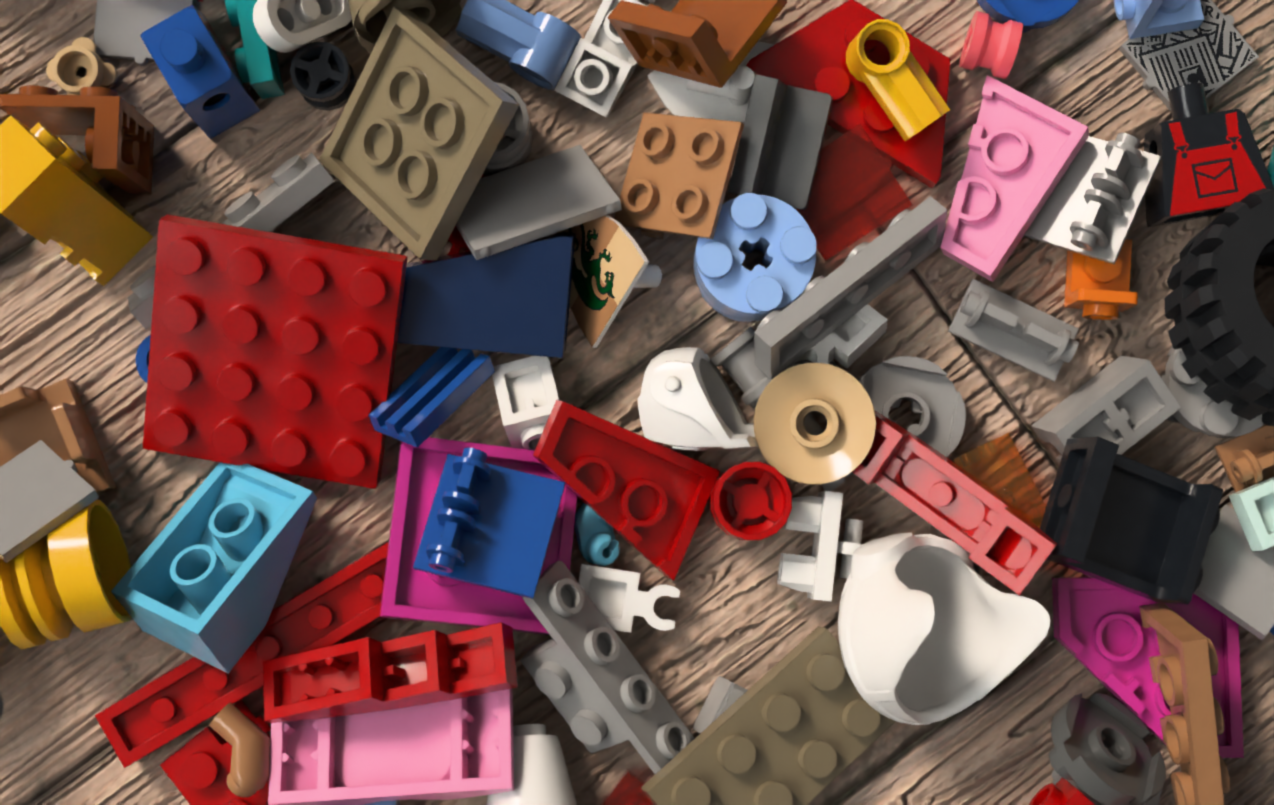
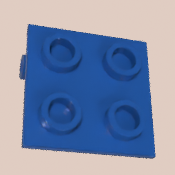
(489, 525)

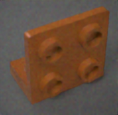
(697, 38)
(115, 133)

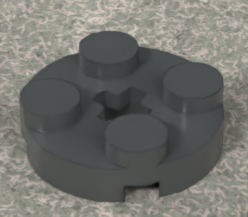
(1112, 776)

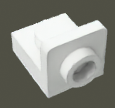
(525, 398)

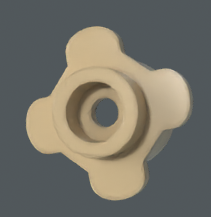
(80, 54)

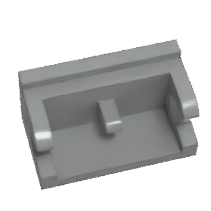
(1115, 404)

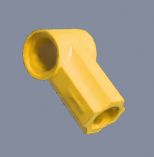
(900, 85)

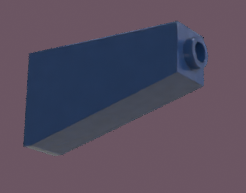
(494, 303)

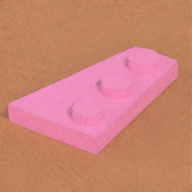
(1009, 173)

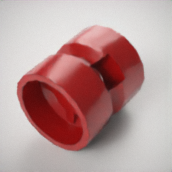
(750, 501)

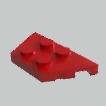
(817, 62)

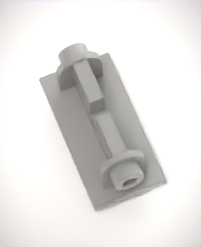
(1014, 330)

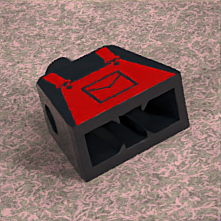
(1204, 160)

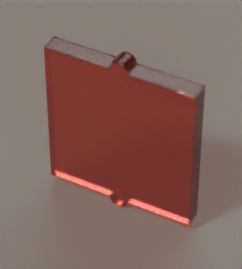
(851, 193)

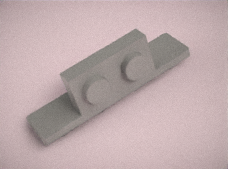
(596, 677)

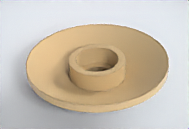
(782, 431)

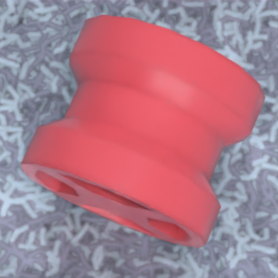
(991, 45)

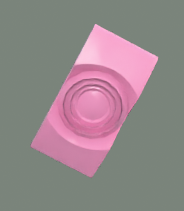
(396, 754)

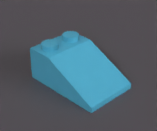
(219, 564)

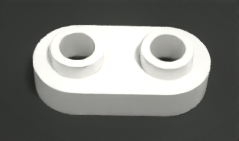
(294, 23)

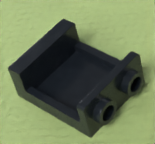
(1129, 522)

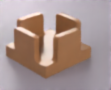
(61, 422)

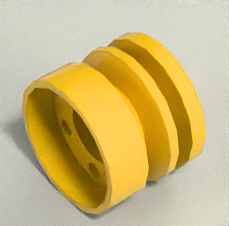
(65, 580)

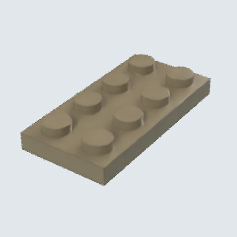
(778, 738)

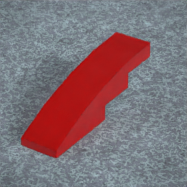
(389, 674)

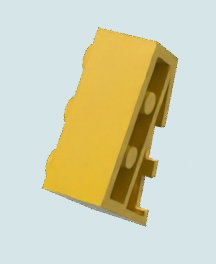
(58, 198)

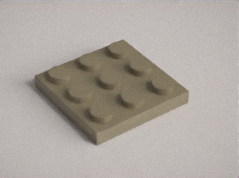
(417, 133)

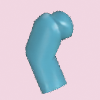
(595, 537)

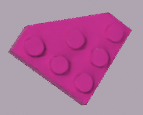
(1107, 636)

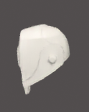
(690, 404)

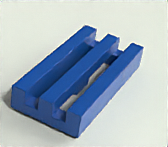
(431, 394)

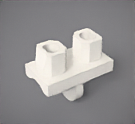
(816, 572)

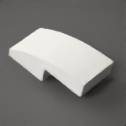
(598, 65)

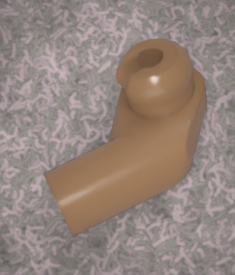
(249, 751)

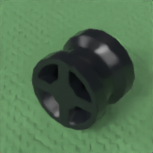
(318, 64)

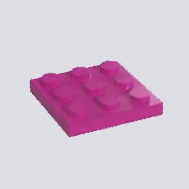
(443, 600)

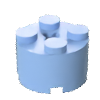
(788, 252)

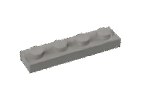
(293, 187)
(860, 279)

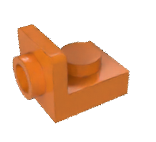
(1099, 285)

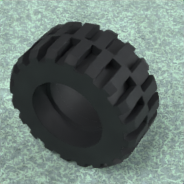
(1218, 311)

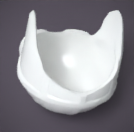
(928, 630)

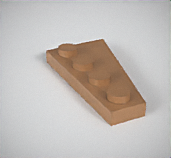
(1196, 717)

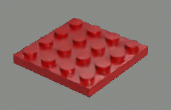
(271, 350)

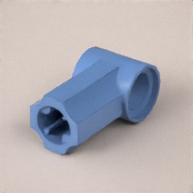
(532, 44)

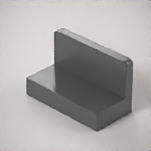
(781, 142)

